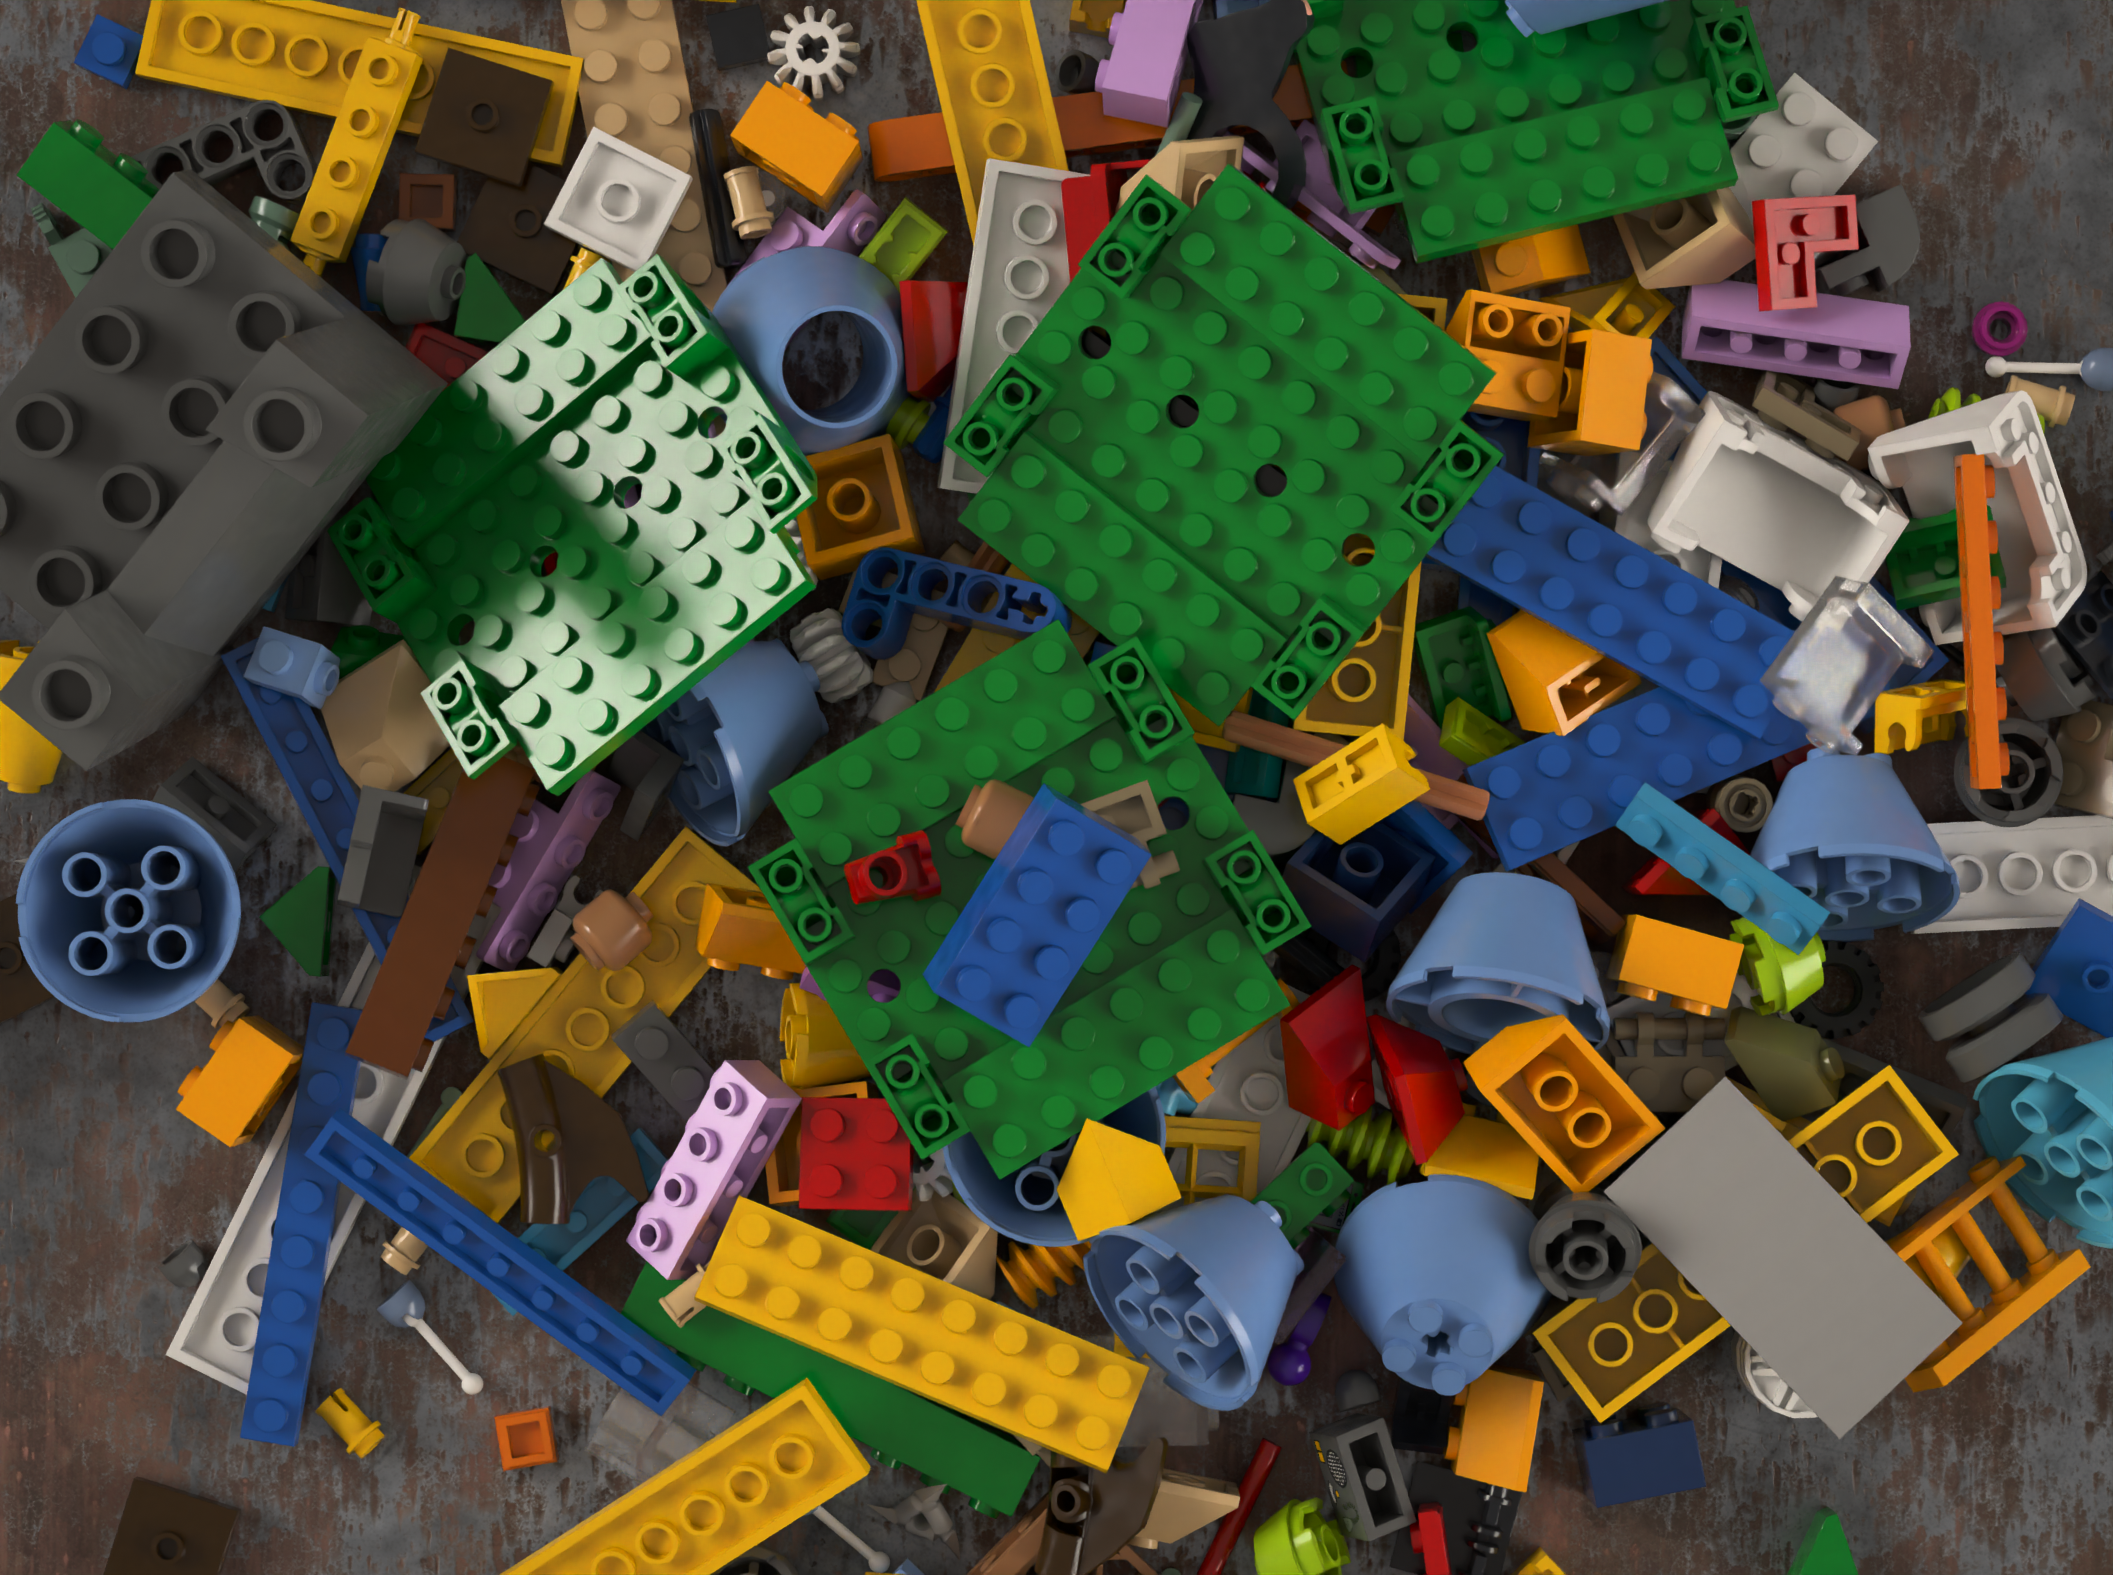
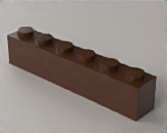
(438, 917)

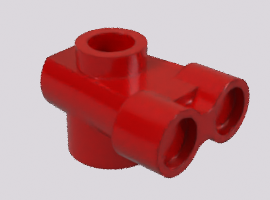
(905, 871)

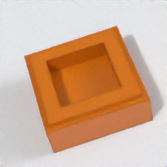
(526, 1438)

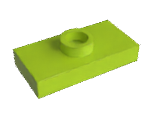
(903, 242)
(1473, 735)

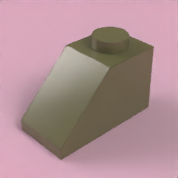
(1785, 1062)

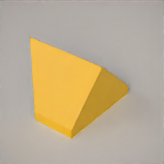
(1615, 307)
(504, 1001)
(1113, 1180)

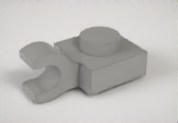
(555, 936)

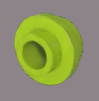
(908, 421)

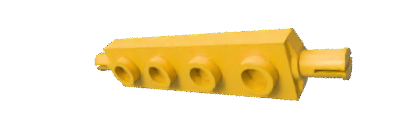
(358, 145)

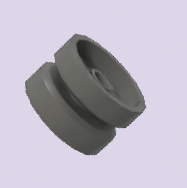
(1991, 1017)

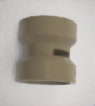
(1731, 800)

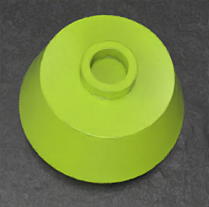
(1776, 971)
(1300, 1542)

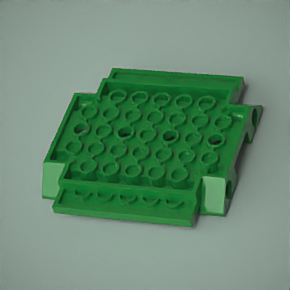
(1528, 126)
(538, 461)
(1164, 523)
(1161, 982)

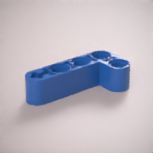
(958, 605)

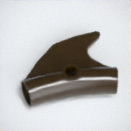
(587, 1134)
(1096, 1511)

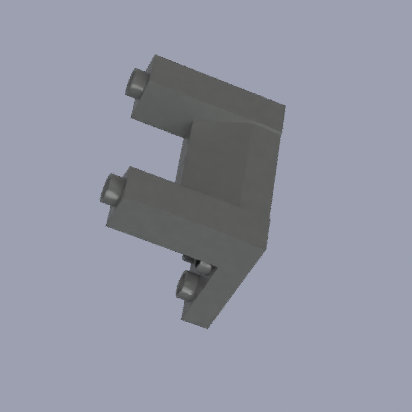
(180, 462)

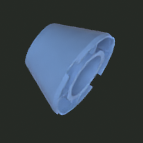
(784, 291)
(1499, 958)

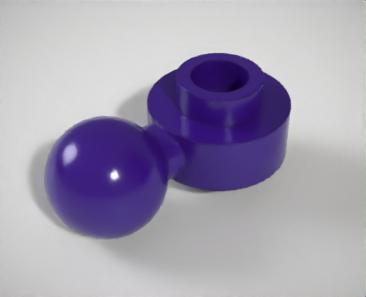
(1290, 1361)

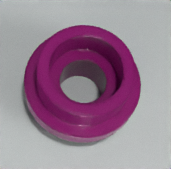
(2011, 317)

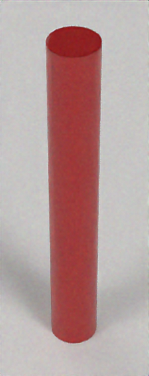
(1235, 1520)

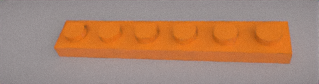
(1981, 645)

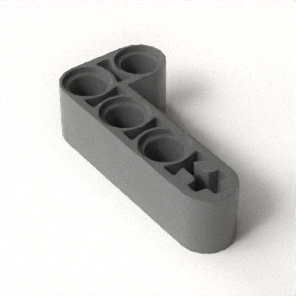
(247, 153)

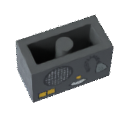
(1362, 1477)

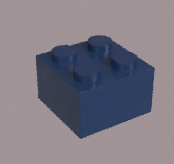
(1360, 887)
(1638, 1455)

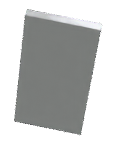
(1783, 1257)

